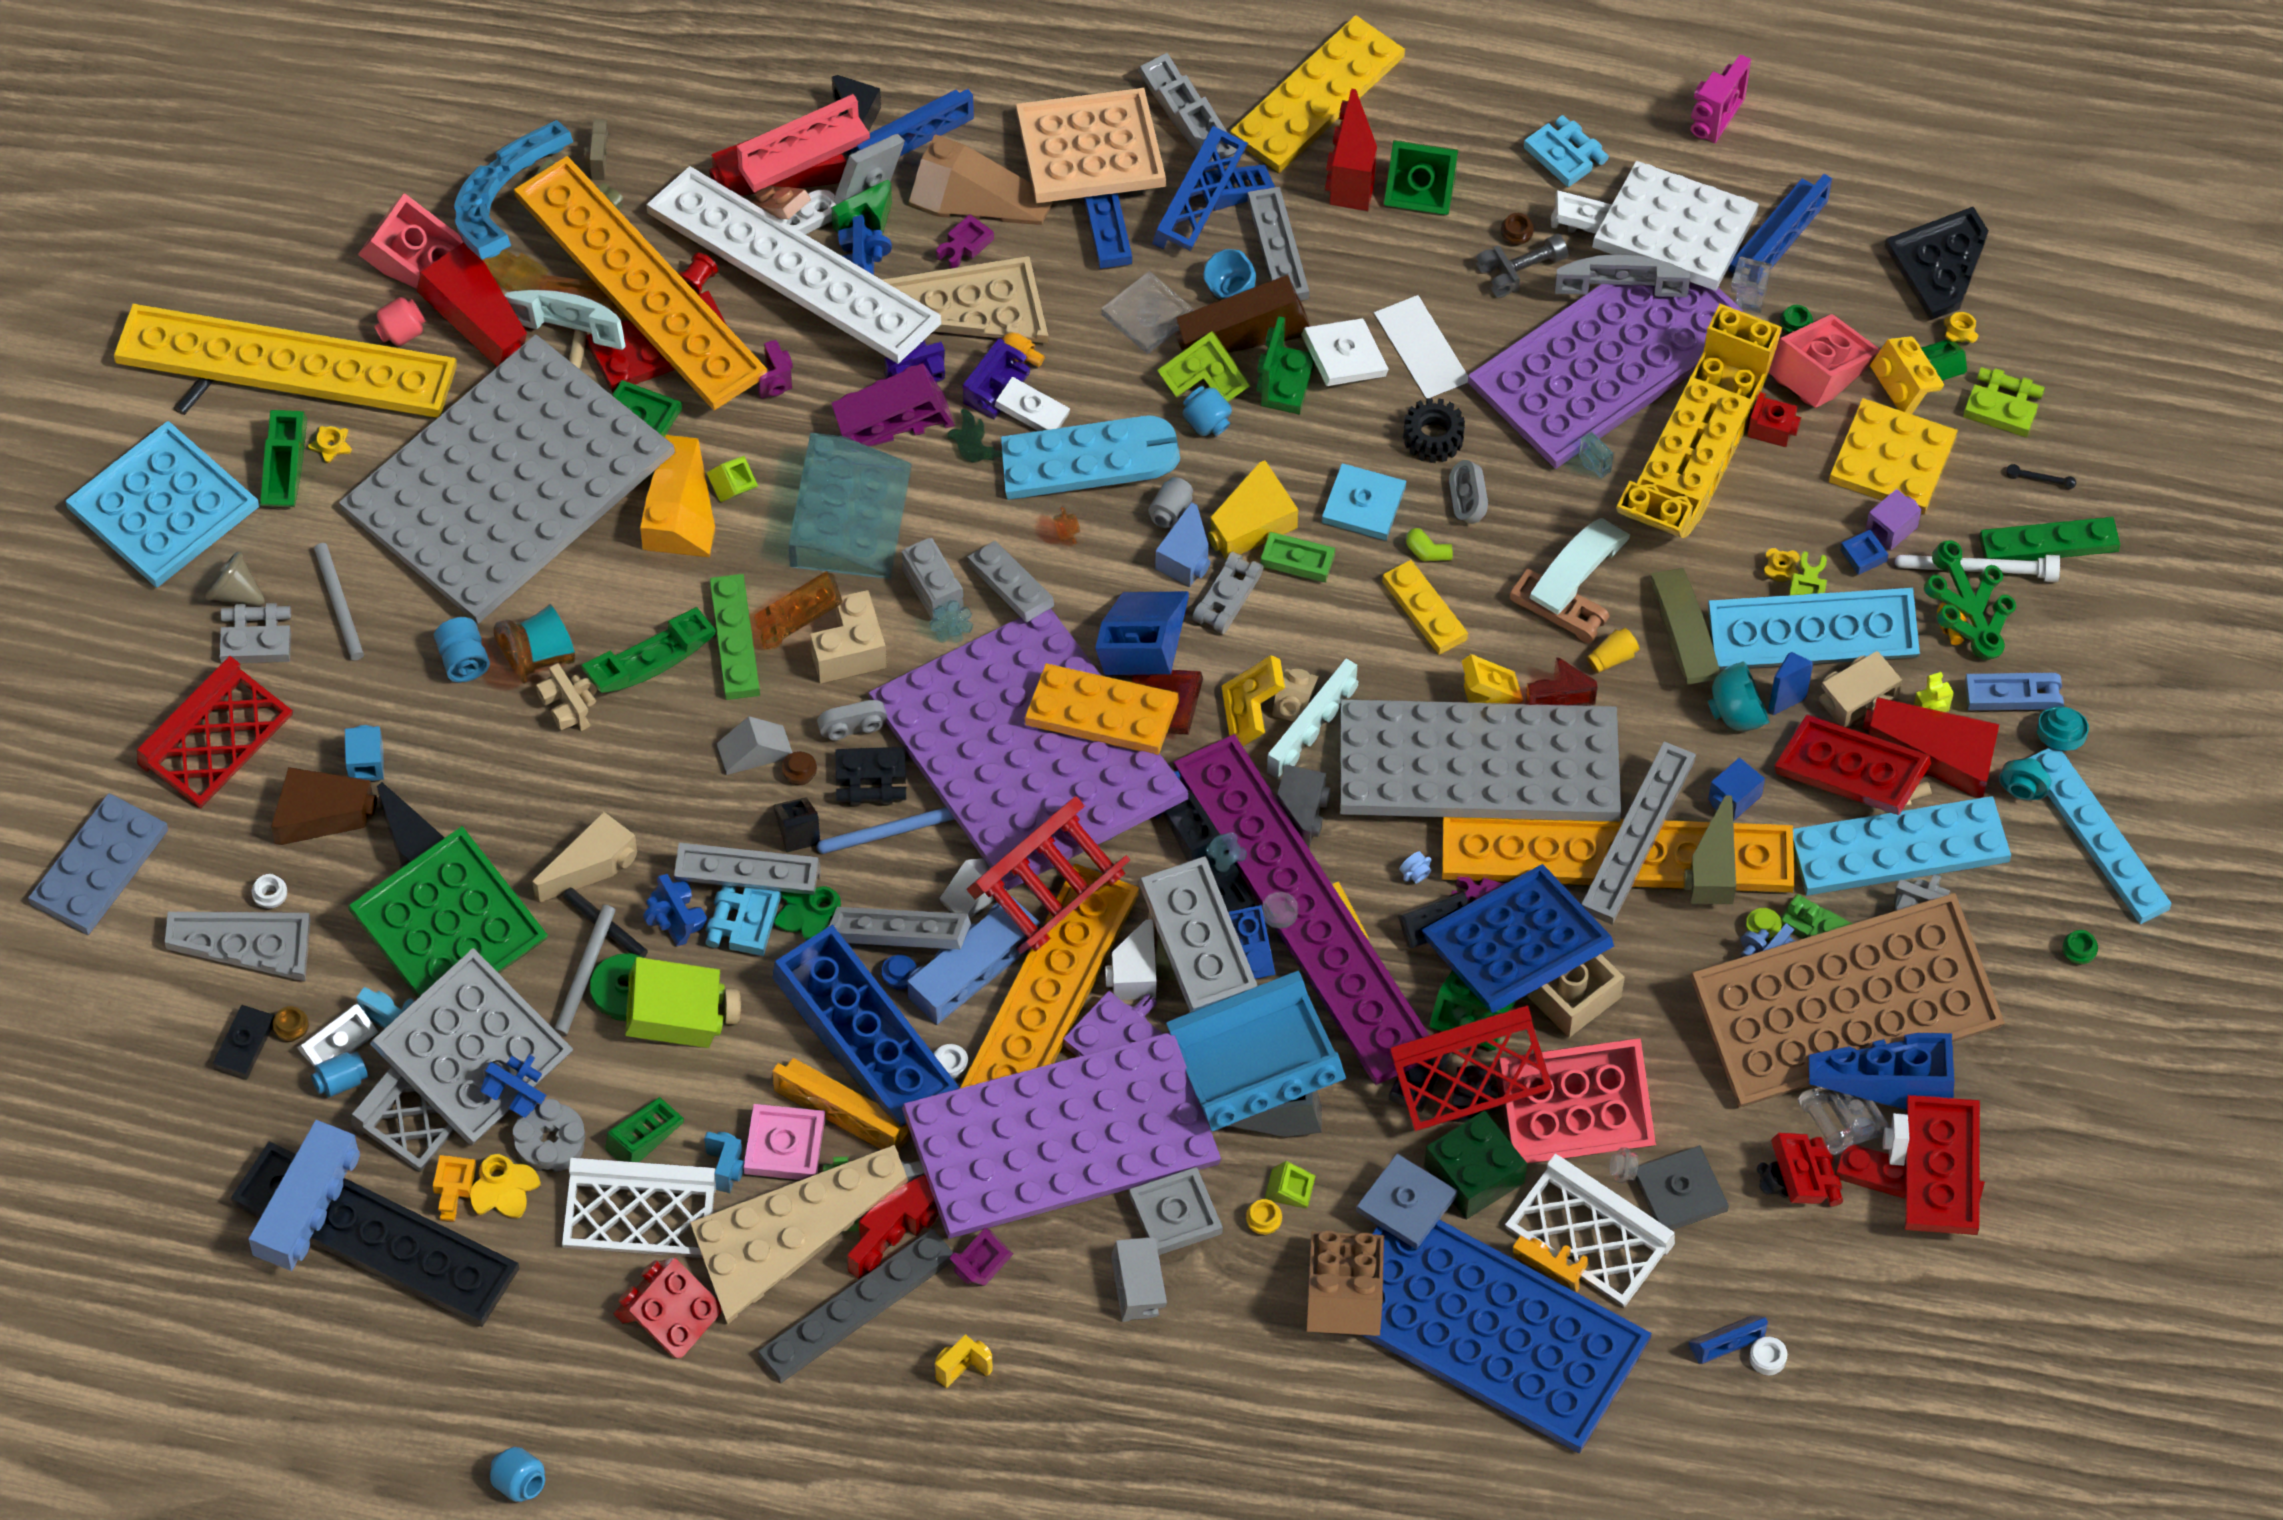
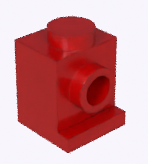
(1773, 421)

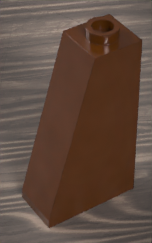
(1245, 317)

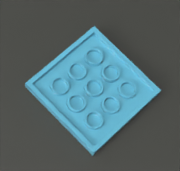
(162, 504)

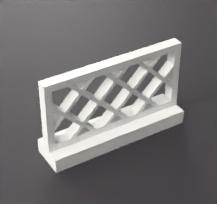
(635, 1177)
(1608, 1205)

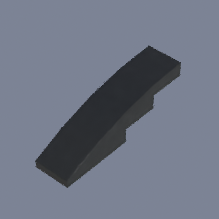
(1194, 833)

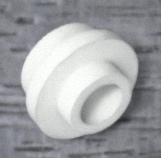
(269, 883)

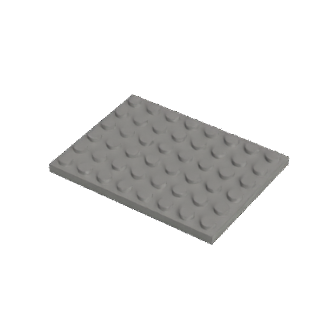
(507, 478)

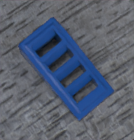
(1234, 196)

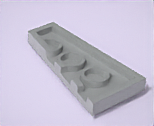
(251, 940)

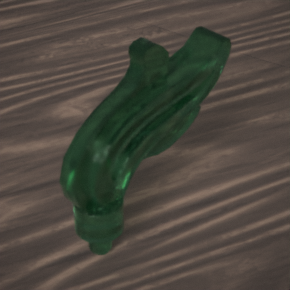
(970, 439)

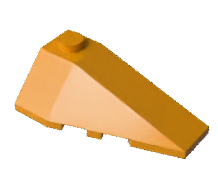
(678, 504)

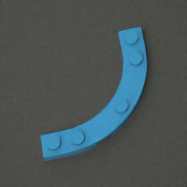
(484, 183)

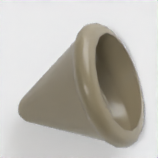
(235, 584)

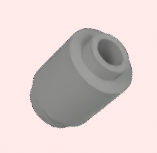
(1171, 502)

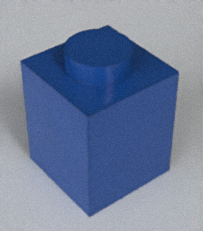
(1740, 782)

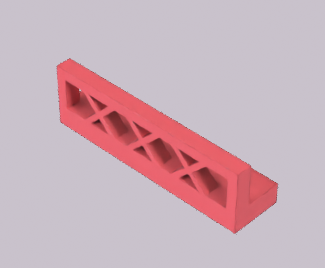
(802, 147)

